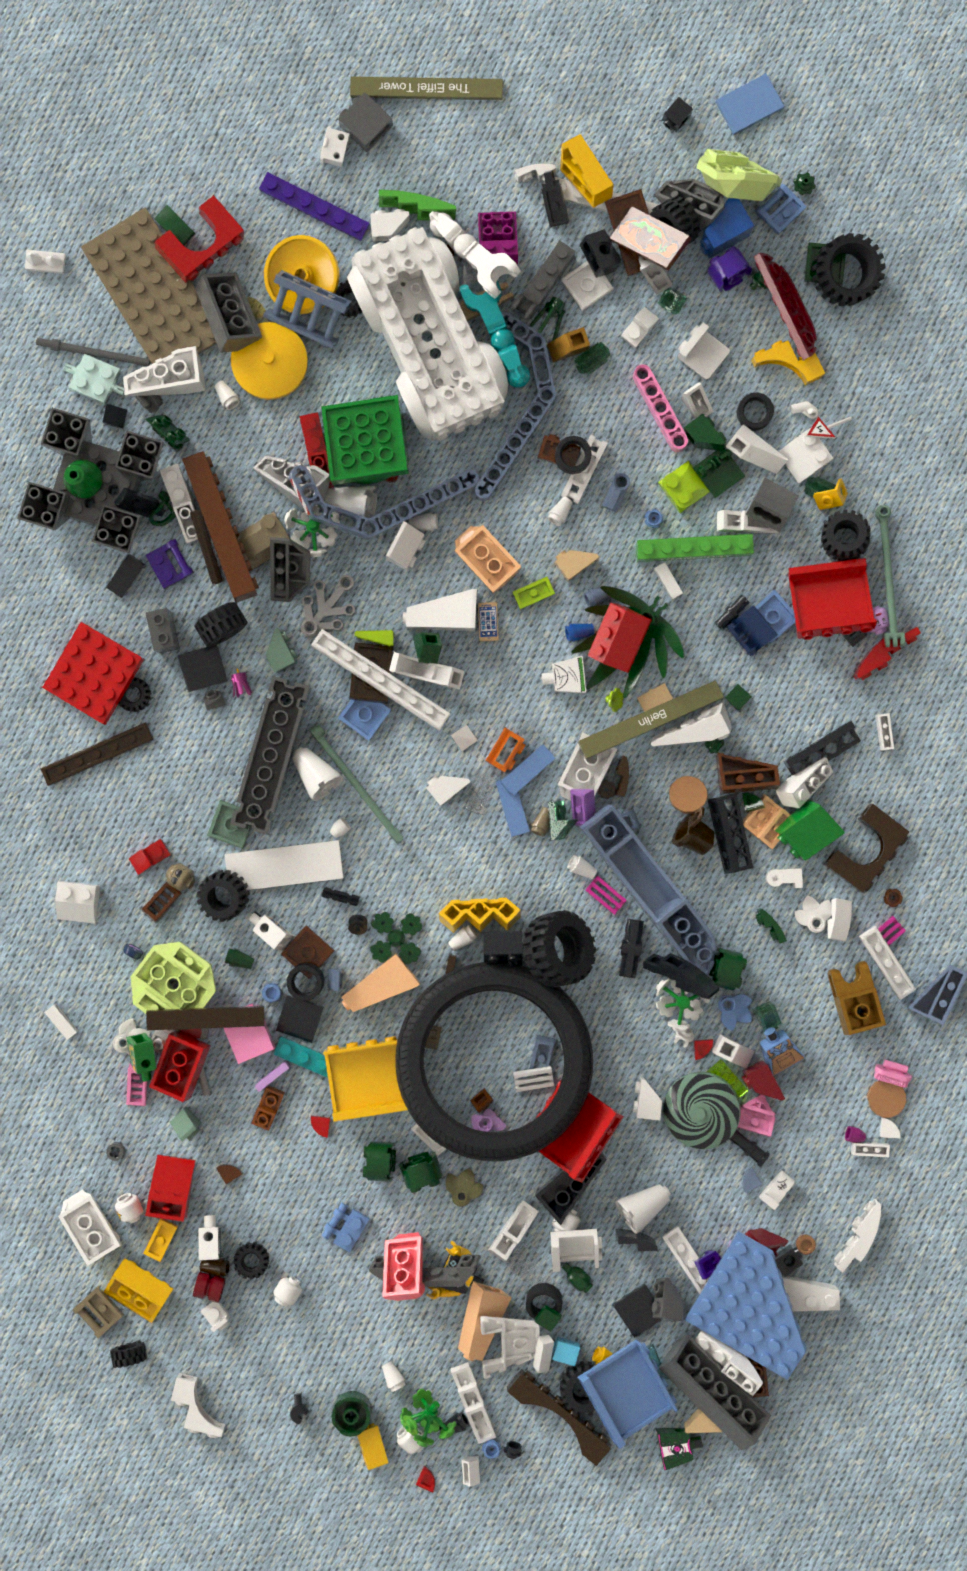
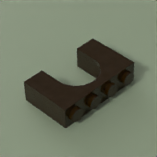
(890, 835)

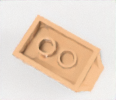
(486, 557)

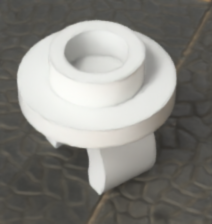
(686, 1036)

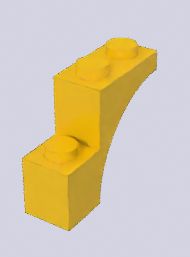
(783, 354)

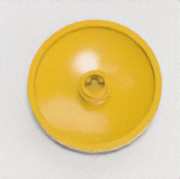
(305, 259)
(272, 364)

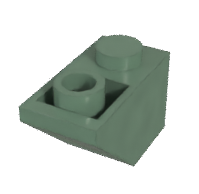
(278, 652)
(185, 1124)

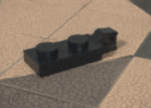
(554, 200)
(138, 503)

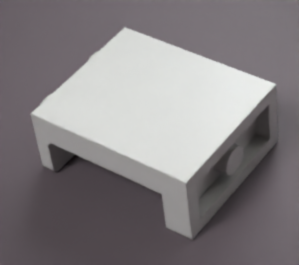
(575, 1246)

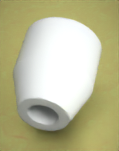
(340, 828)

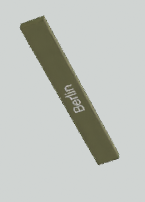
(650, 719)

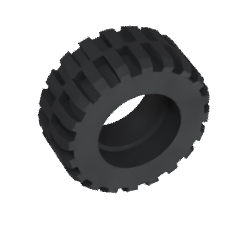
(541, 952)

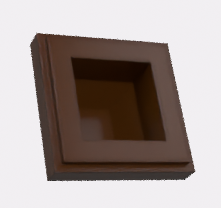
(481, 1100)

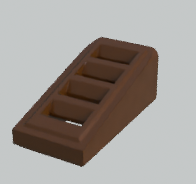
(151, 903)

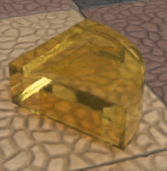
(257, 308)

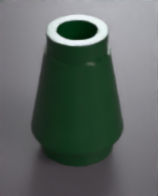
(238, 959)

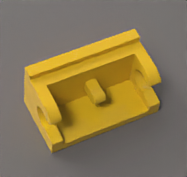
(372, 1447)

